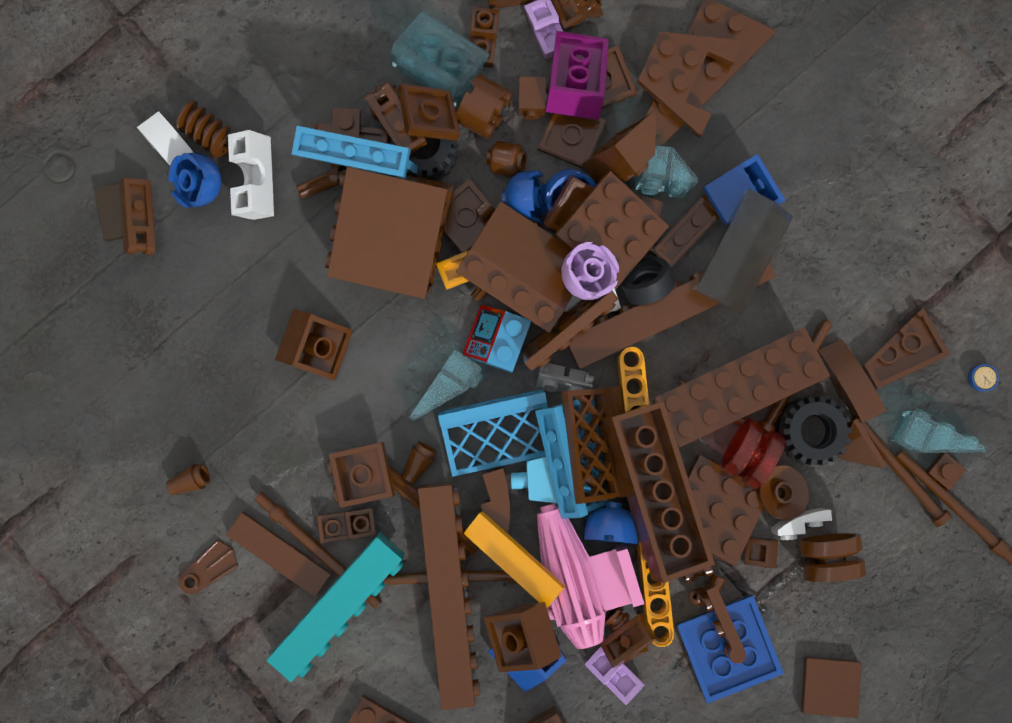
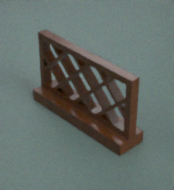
(608, 403)

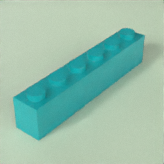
(335, 607)

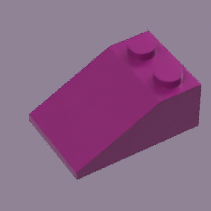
(577, 75)

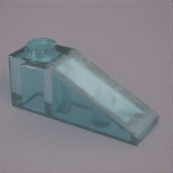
(452, 381)

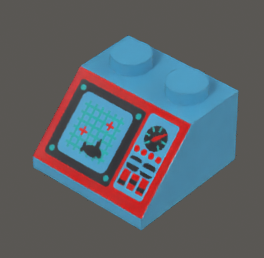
(496, 338)

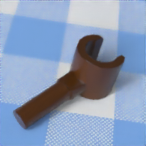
(485, 210)

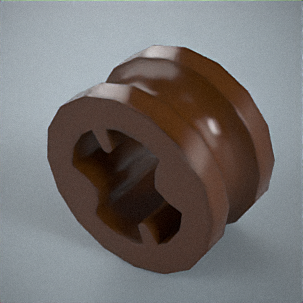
(616, 618)

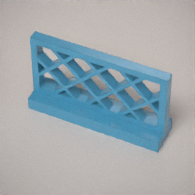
(352, 152)
(485, 412)
(555, 443)

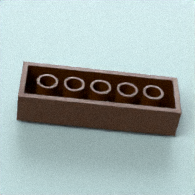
(743, 387)
(658, 492)

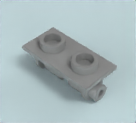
(552, 379)

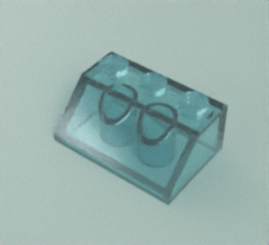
(437, 56)

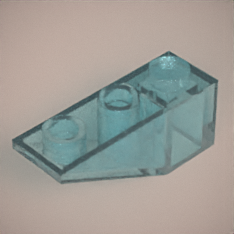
(924, 435)

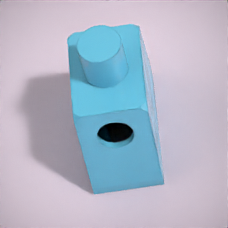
(536, 479)

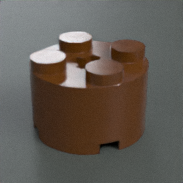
(483, 106)

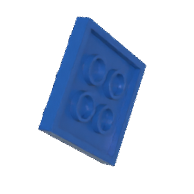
(712, 668)

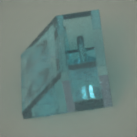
(666, 174)

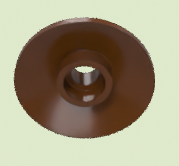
(793, 493)

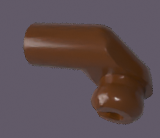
(695, 595)

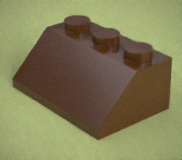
(626, 151)

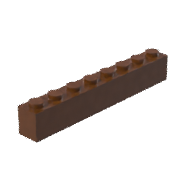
(642, 321)
(447, 595)

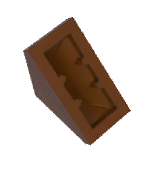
(861, 447)

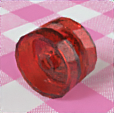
(752, 453)

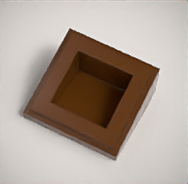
(761, 552)

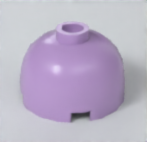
(589, 271)

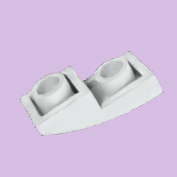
(163, 137)
(790, 528)

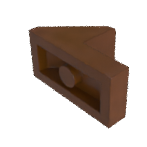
(628, 641)

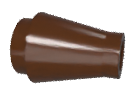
(418, 462)
(191, 479)

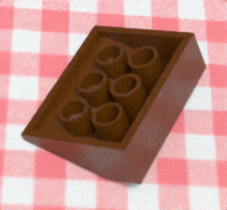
(519, 266)

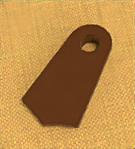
(209, 567)

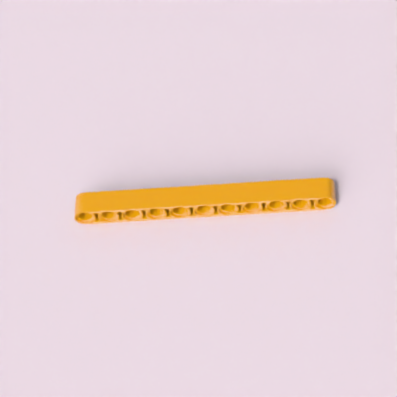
(649, 591)

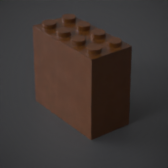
(388, 231)

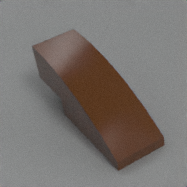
(851, 381)
(499, 504)

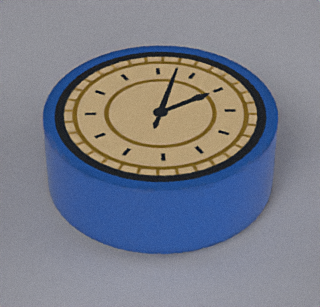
(983, 377)

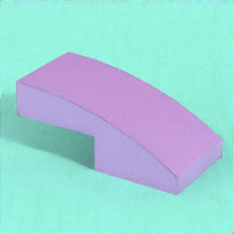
(544, 24)
(618, 679)

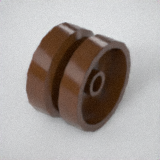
(832, 557)

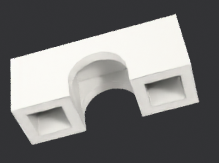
(253, 155)

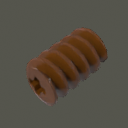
(203, 130)

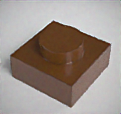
(946, 471)

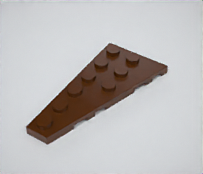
(722, 22)

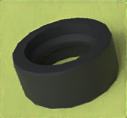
(652, 290)

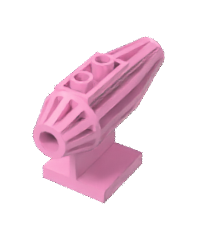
(591, 582)

